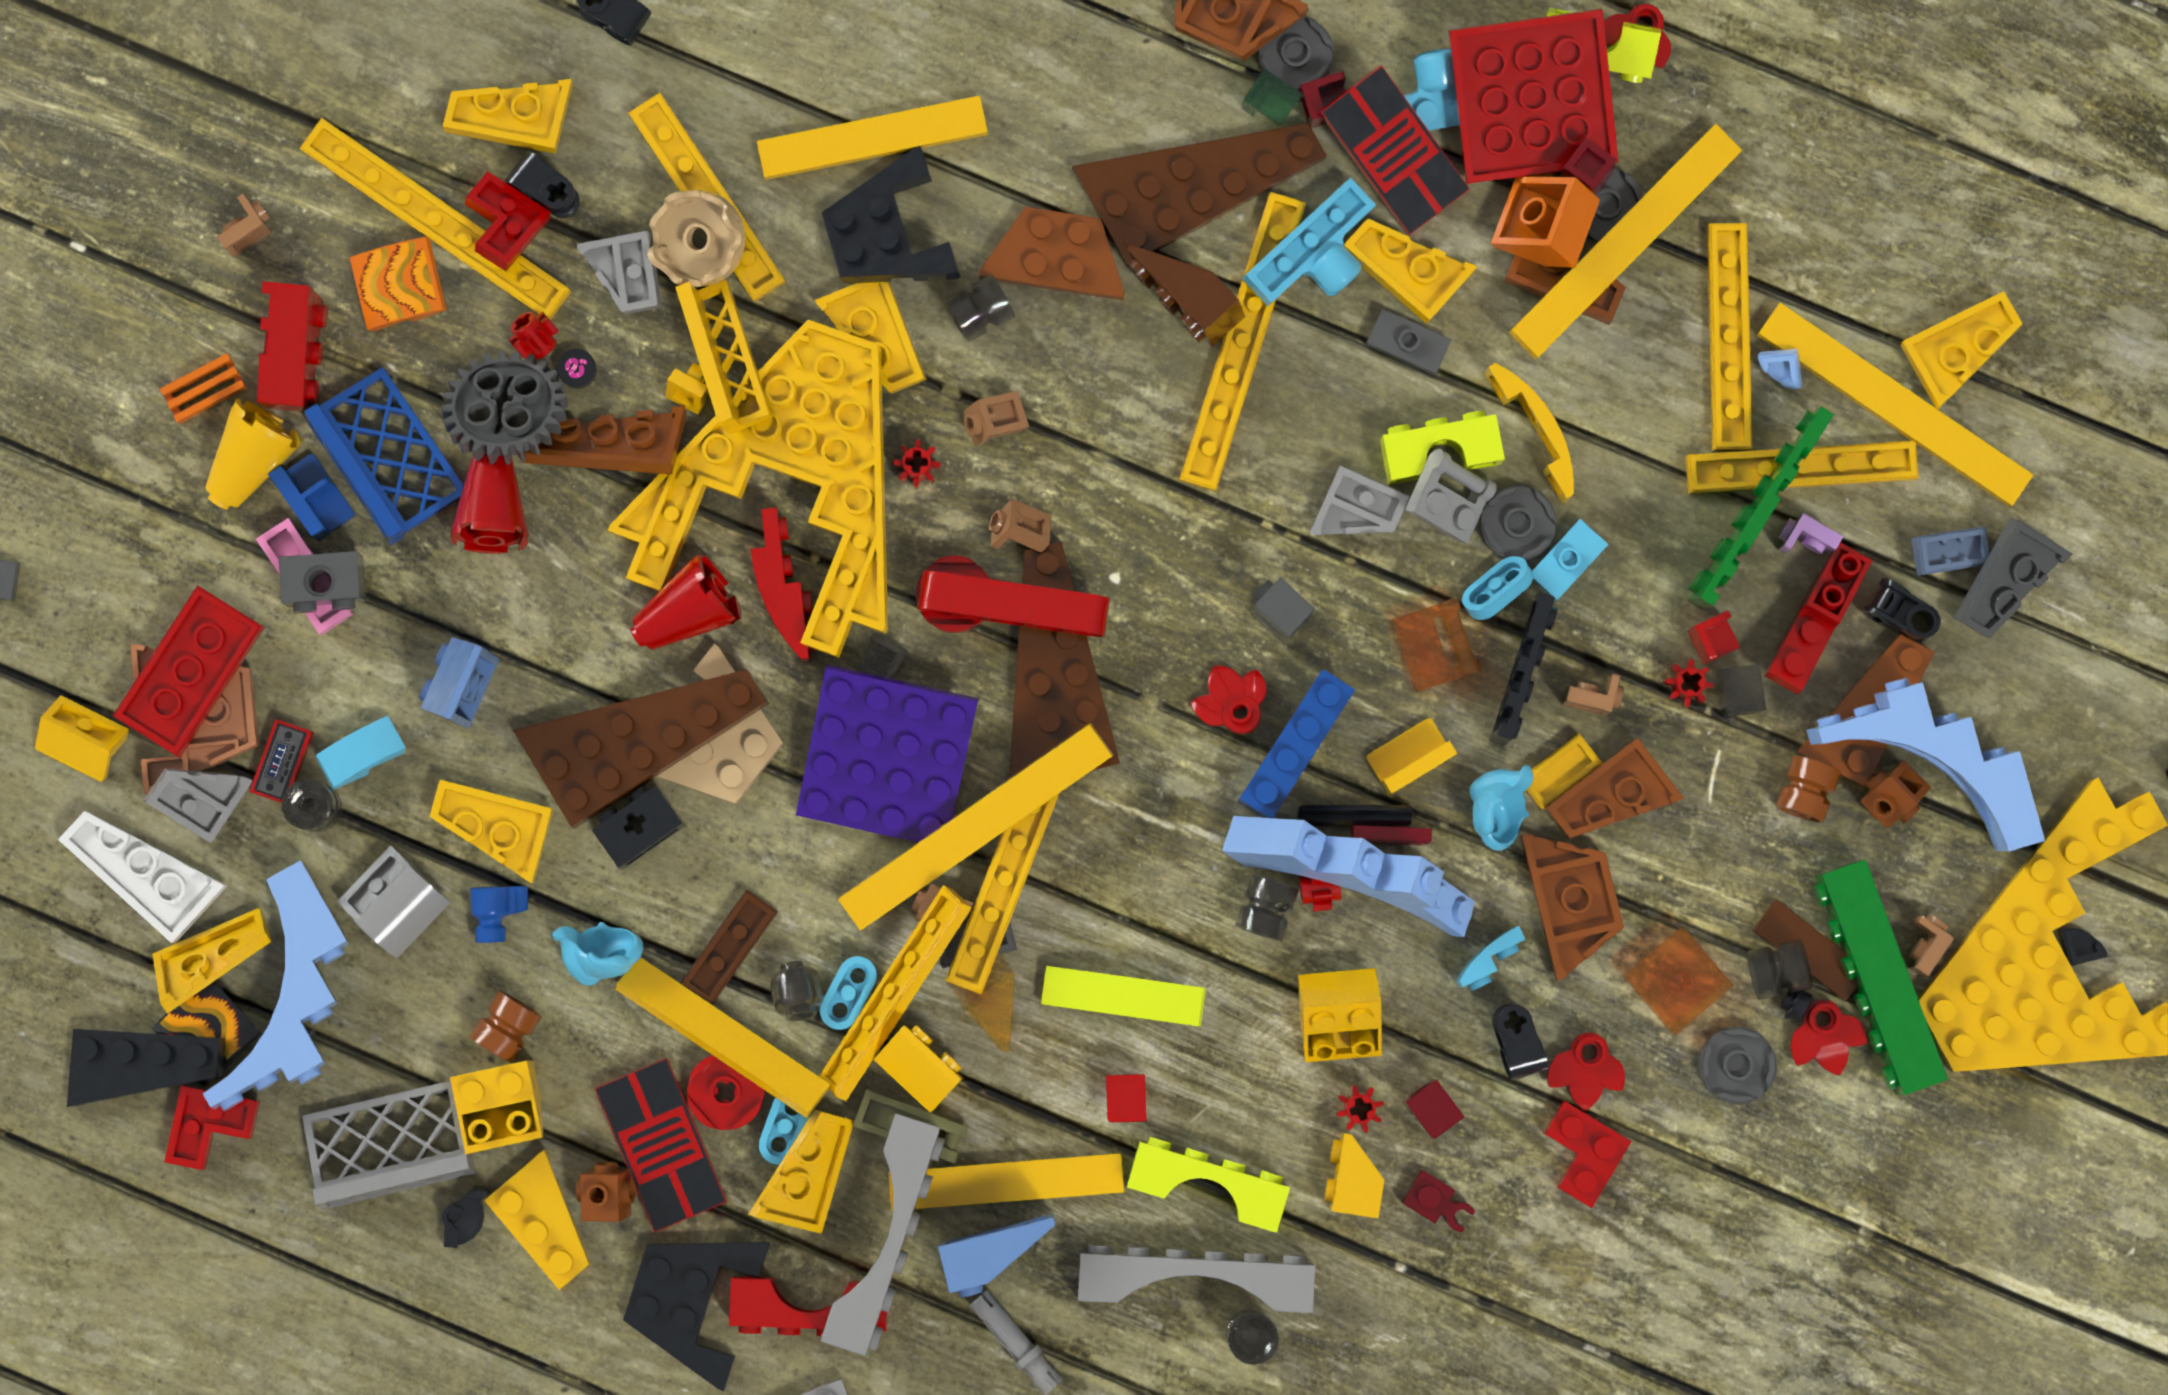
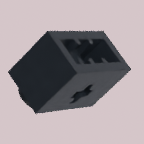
(627, 846)

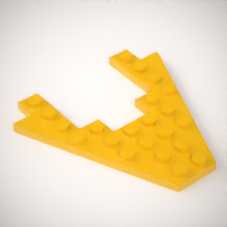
(822, 432)
(2008, 985)

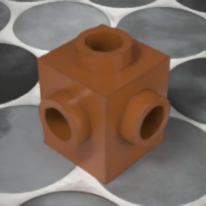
(1894, 794)
(605, 1193)

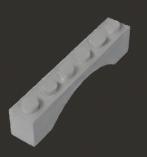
(1113, 1276)
(856, 1314)

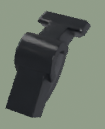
(464, 1217)

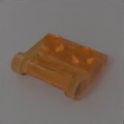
(1424, 650)

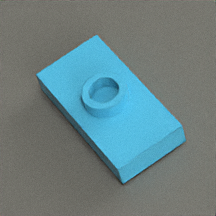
(1568, 559)

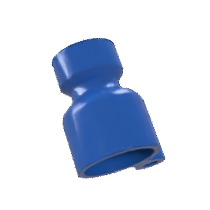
(492, 905)

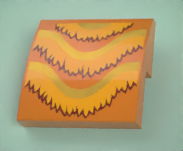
(398, 283)

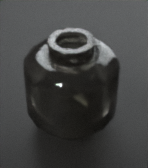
(796, 991)

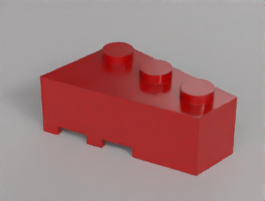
(291, 347)

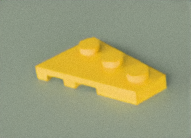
(496, 824)
(807, 1175)

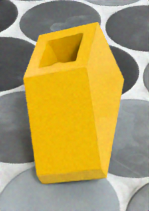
(1356, 1182)

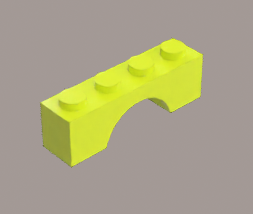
(1257, 1199)

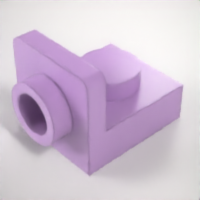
(1814, 534)

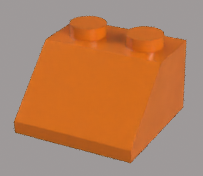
(1546, 220)

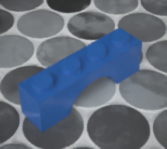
(1296, 745)

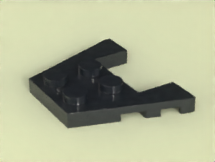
(870, 233)
(675, 1294)

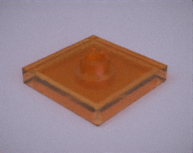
(1677, 980)

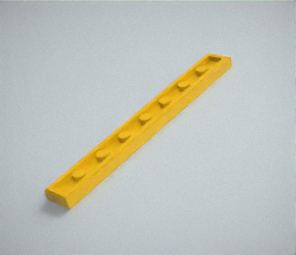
(429, 216)
(1625, 241)
(1237, 355)
(1896, 405)
(975, 826)

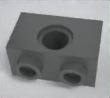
(301, 571)
(1280, 609)

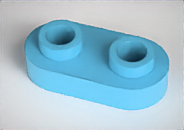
(1497, 587)
(847, 992)
(779, 1125)

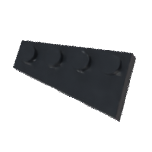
(1520, 683)

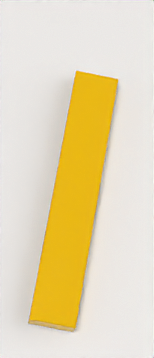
(872, 137)
(690, 173)
(1729, 337)
(1820, 468)
(998, 900)
(895, 992)
(723, 1037)
(1022, 1181)

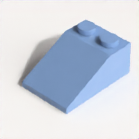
(459, 681)
(984, 1255)

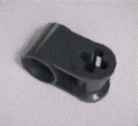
(617, 17)
(541, 182)
(1900, 610)
(1519, 1049)

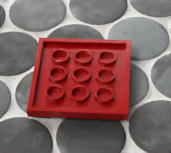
(1531, 93)

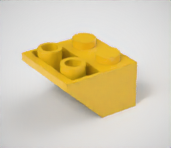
(1340, 1015)
(919, 1067)
(498, 1106)

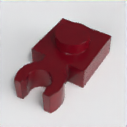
(1432, 1199)

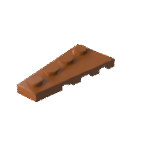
(623, 444)
(1860, 757)

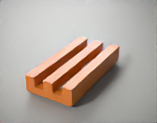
(195, 376)

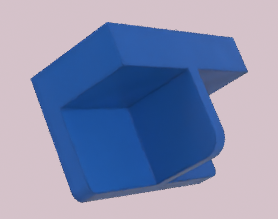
(313, 496)

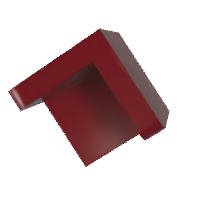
(1319, 94)
(1590, 166)
(1433, 1108)

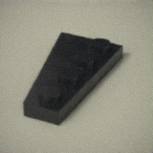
(129, 1063)

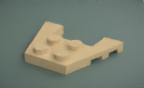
(733, 759)

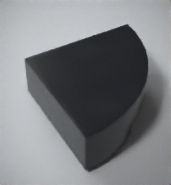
(2080, 946)

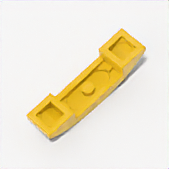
(1511, 387)

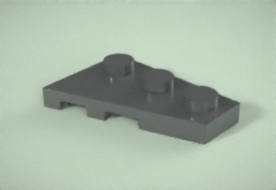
(2009, 573)

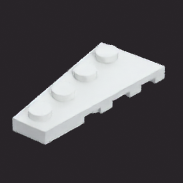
(149, 880)

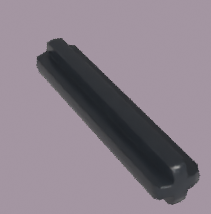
(1356, 815)

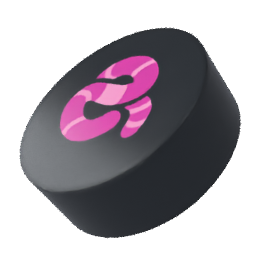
(577, 368)

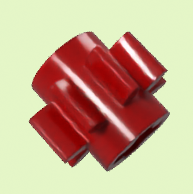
(533, 335)
(925, 471)
(1678, 680)
(1318, 893)
(1368, 1114)

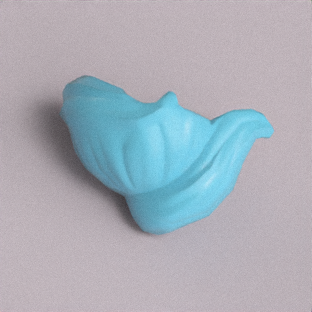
(1500, 805)
(598, 952)

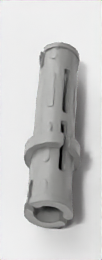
(1016, 1343)

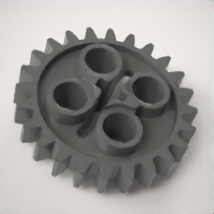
(472, 402)

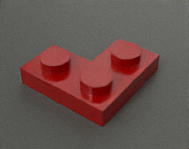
(513, 218)
(196, 1123)
(1596, 1151)

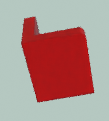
(1713, 638)
(1126, 1098)

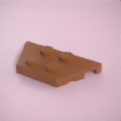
(1237, 25)
(1056, 254)
(1572, 900)

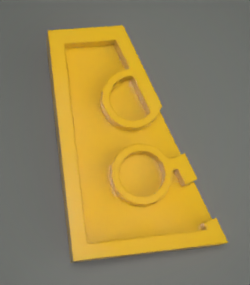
(512, 116)
(1410, 272)
(874, 315)
(1960, 345)
(205, 957)
(539, 1219)

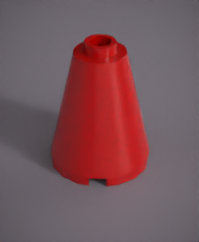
(490, 509)
(686, 606)

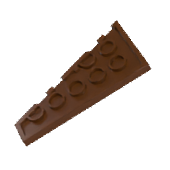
(1176, 190)
(1054, 676)
(615, 749)

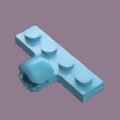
(1435, 90)
(1315, 248)

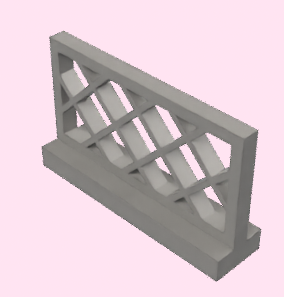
(391, 1178)

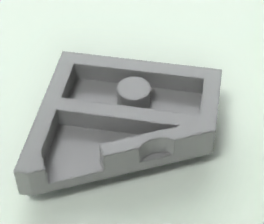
(625, 270)
(1358, 506)
(198, 798)

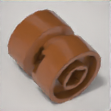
(1808, 789)
(505, 1026)

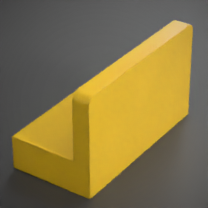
(79, 737)
(1410, 756)

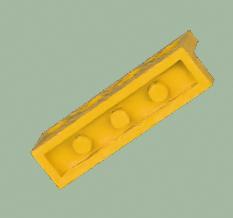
(710, 359)

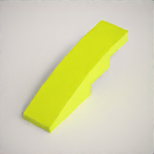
(1123, 996)

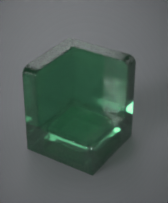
(1271, 98)

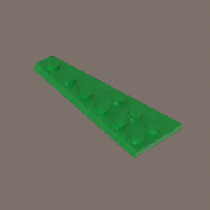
(1752, 518)

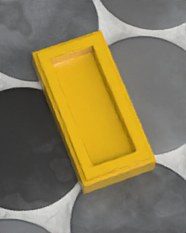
(1562, 771)

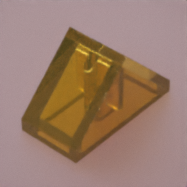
(994, 1011)

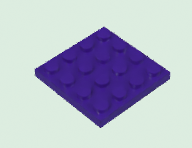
(885, 754)

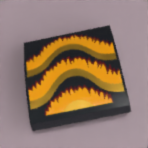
(211, 1015)

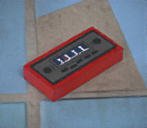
(281, 760)

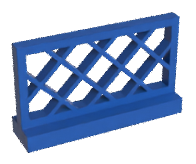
(353, 465)

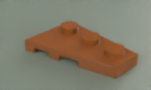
(1540, 279)
(1613, 792)

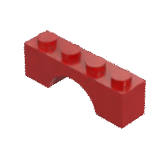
(758, 1304)

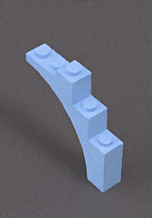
(1990, 779)
(1351, 863)
(304, 995)

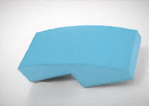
(359, 752)
(1479, 967)

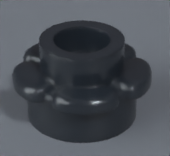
(1795, 1004)

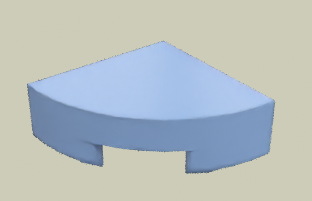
(1782, 367)

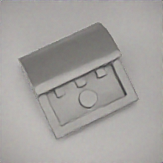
(393, 902)

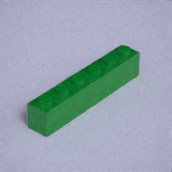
(1881, 977)

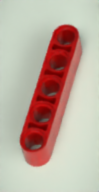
(1013, 603)

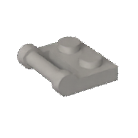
(1444, 507)

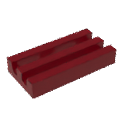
(1393, 835)

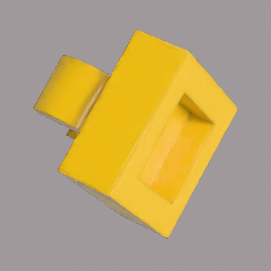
(687, 388)

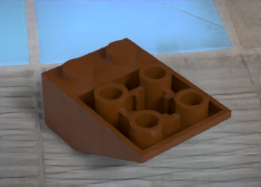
(1196, 293)

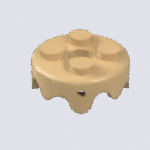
(673, 232)

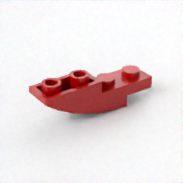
(783, 600)
(1817, 618)

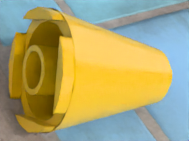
(247, 453)

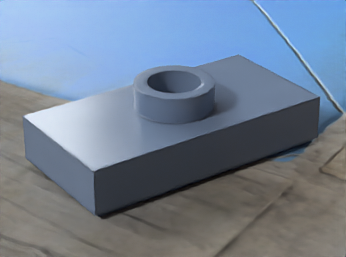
(1950, 550)

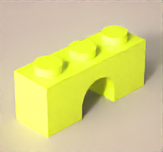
(1633, 52)
(1473, 438)

